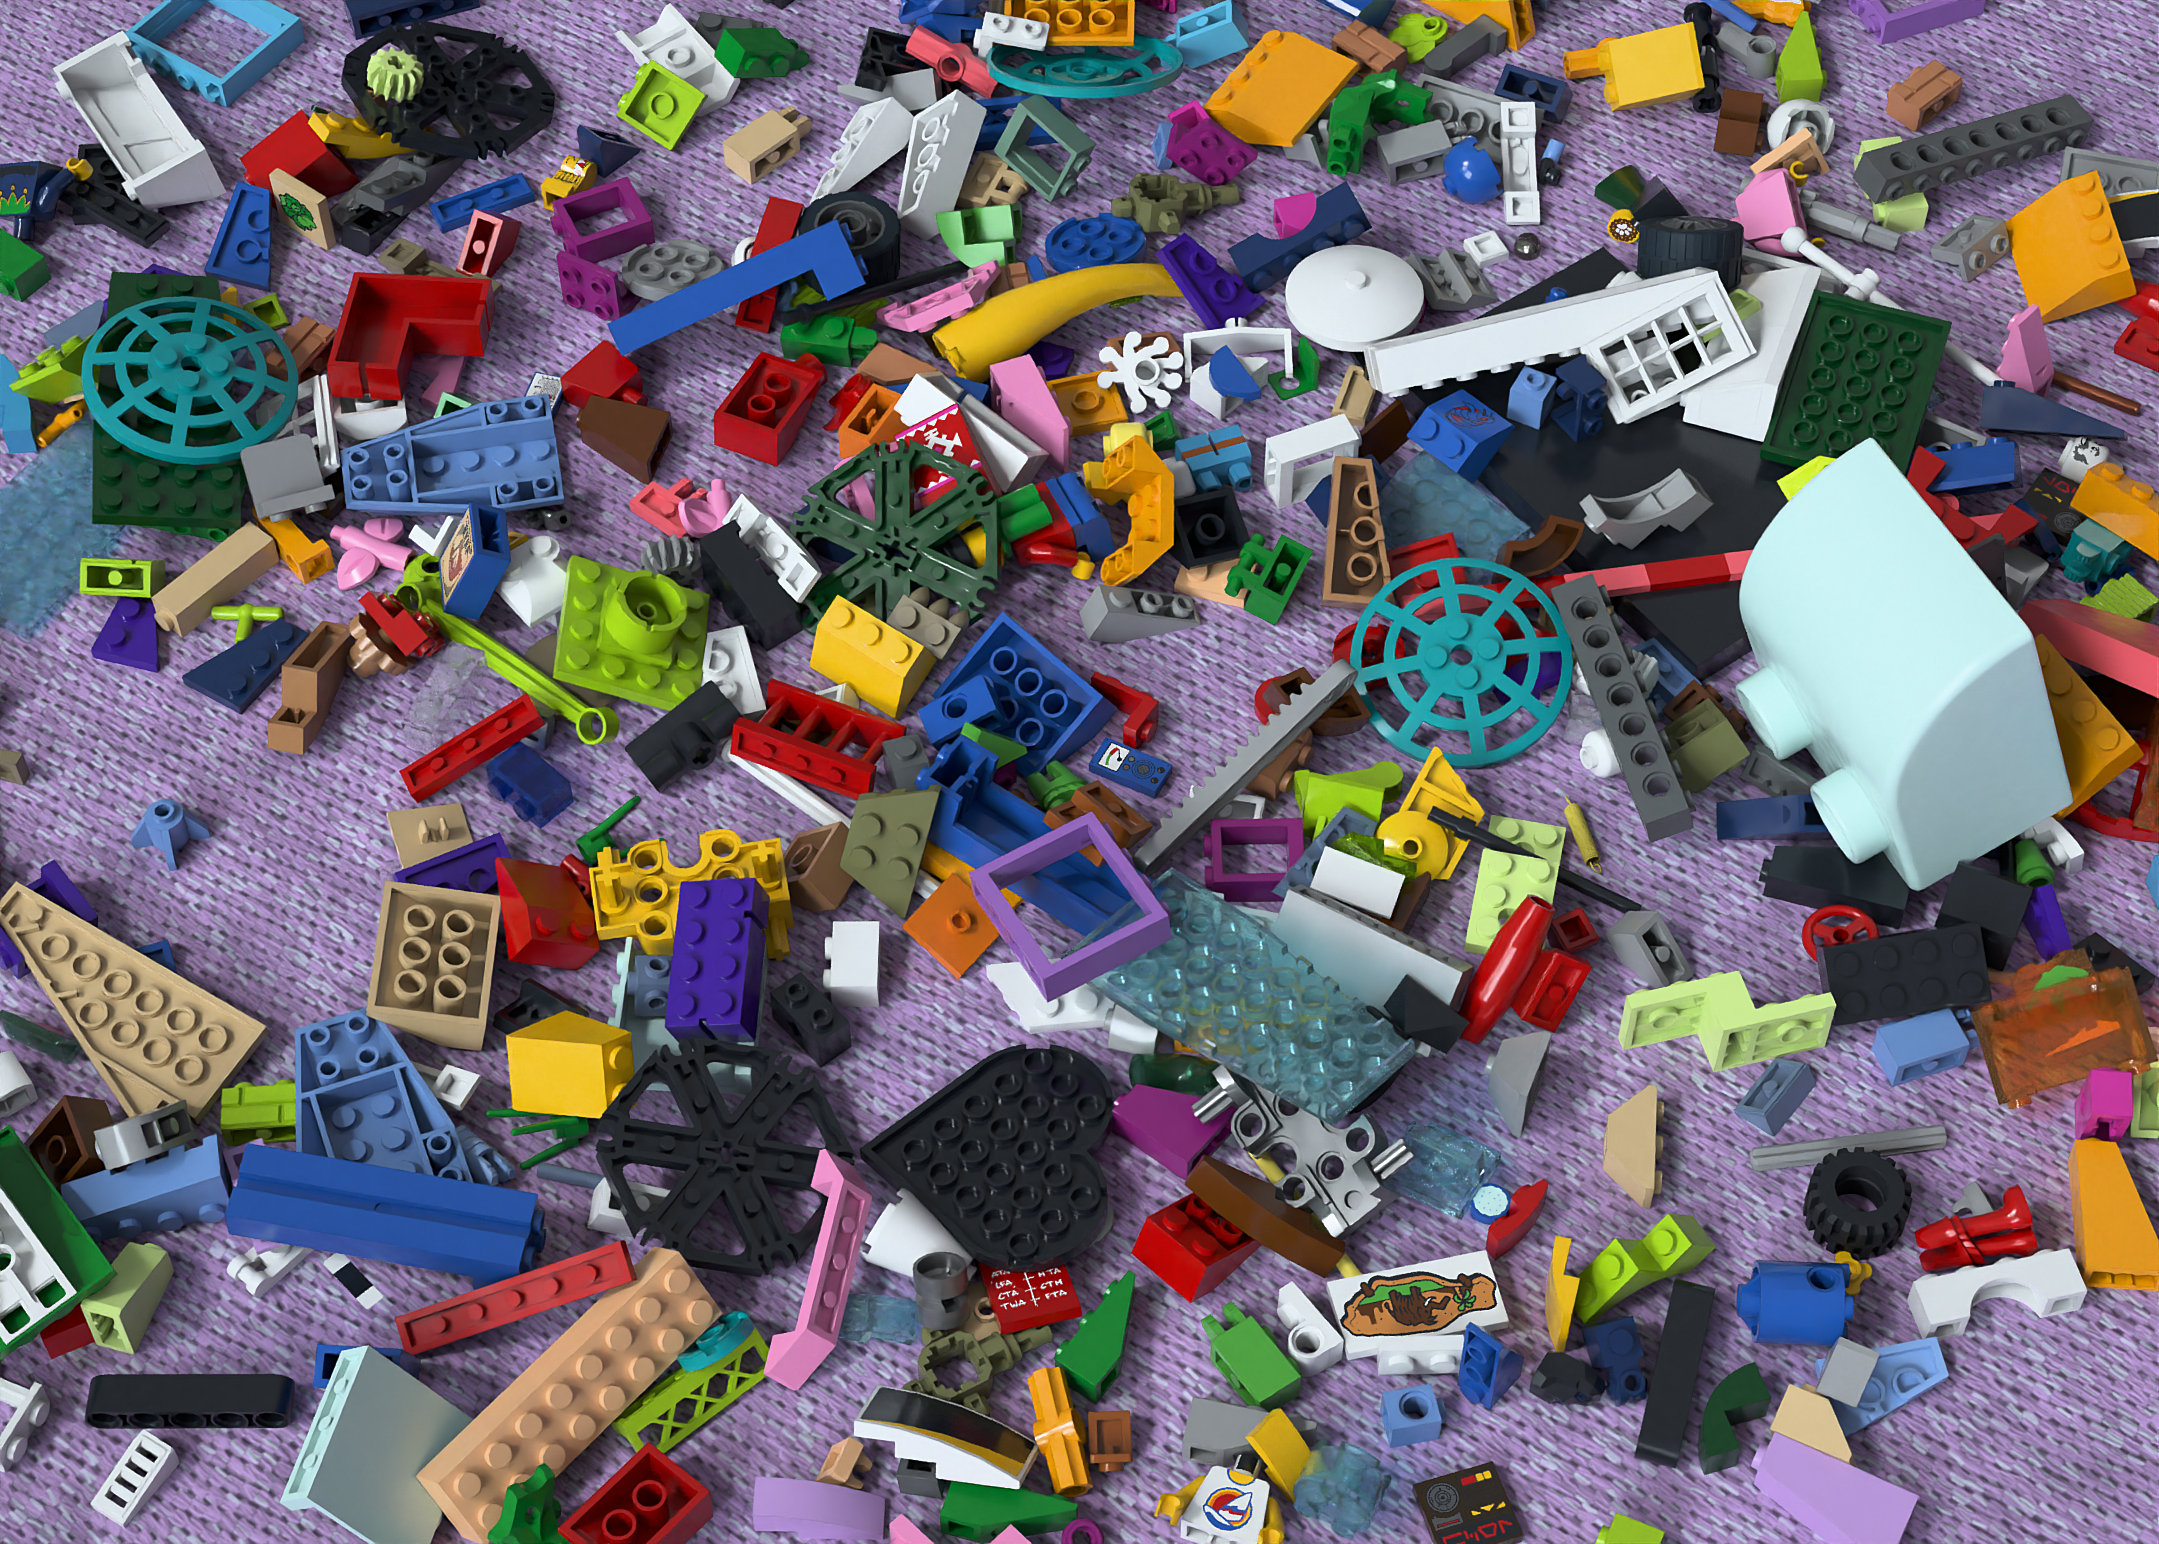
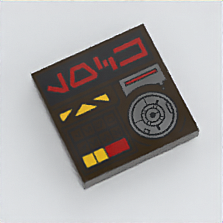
(2051, 500)
(1468, 1508)

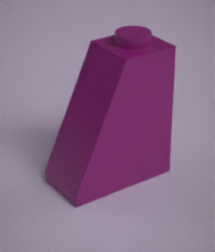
(1166, 1127)

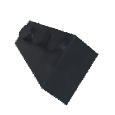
(746, 590)

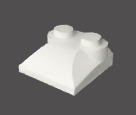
(368, 418)
(535, 580)

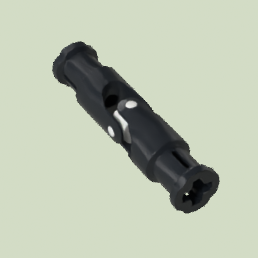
(1708, 98)

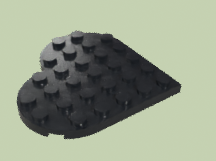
(1008, 1156)

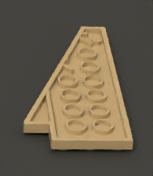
(135, 1019)

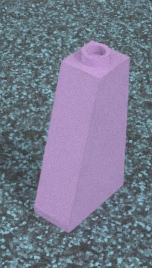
(1831, 1495)

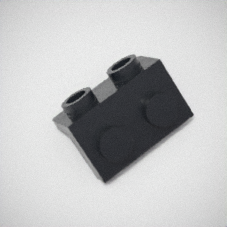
(532, 1006)

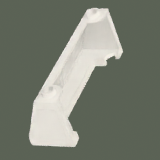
(137, 126)
(1746, 393)

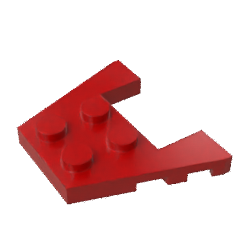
(2012, 523)

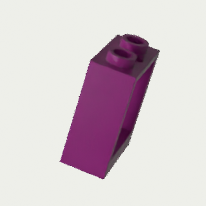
(610, 241)
(1250, 886)

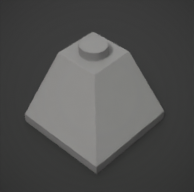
(1517, 1076)

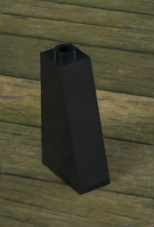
(1827, 877)

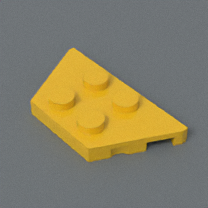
(1443, 788)

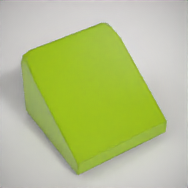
(268, 310)

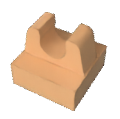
(840, 1464)

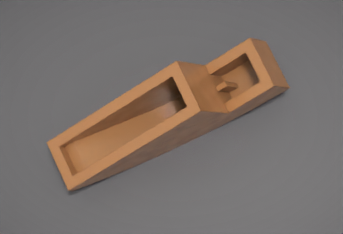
(309, 687)

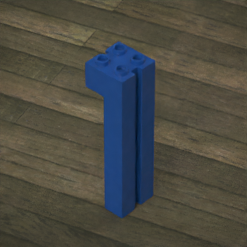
(821, 249)
(985, 821)
(386, 1214)

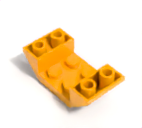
(1139, 472)

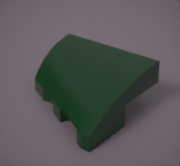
(1621, 187)

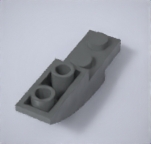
(410, 186)

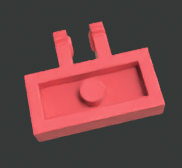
(660, 505)

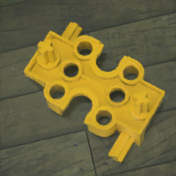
(624, 913)

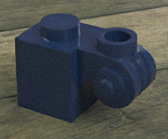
(1617, 1347)

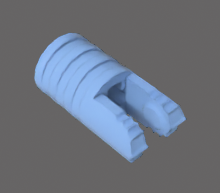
(483, 1161)

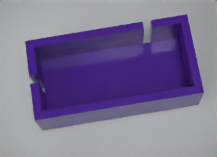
(717, 960)

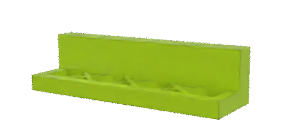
(679, 1385)

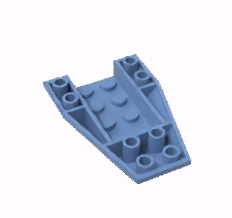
(480, 454)
(368, 1101)

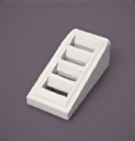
(156, 1475)

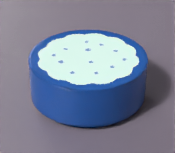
(1490, 1203)

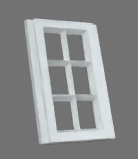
(323, 414)

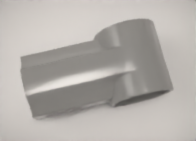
(1755, 52)

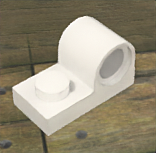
(1309, 1331)

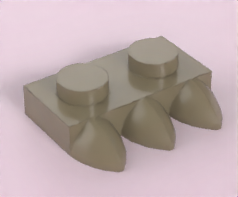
(929, 625)

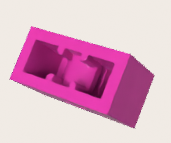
(2104, 1105)

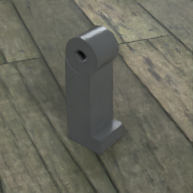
(1465, 47)

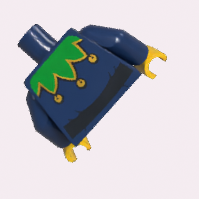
(33, 190)

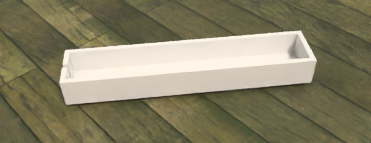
(1528, 333)

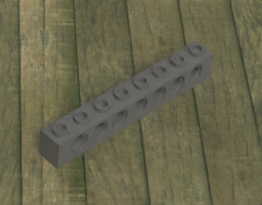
(1972, 149)
(1661, 814)

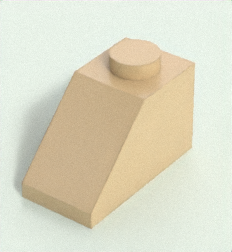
(1812, 1421)

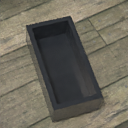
(1905, 972)

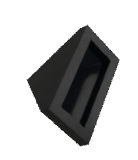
(1425, 1015)

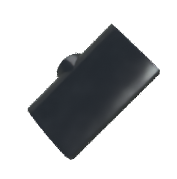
(685, 737)

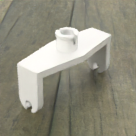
(1240, 341)

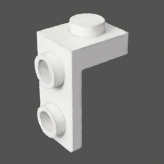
(1010, 31)

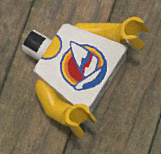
(1226, 1507)

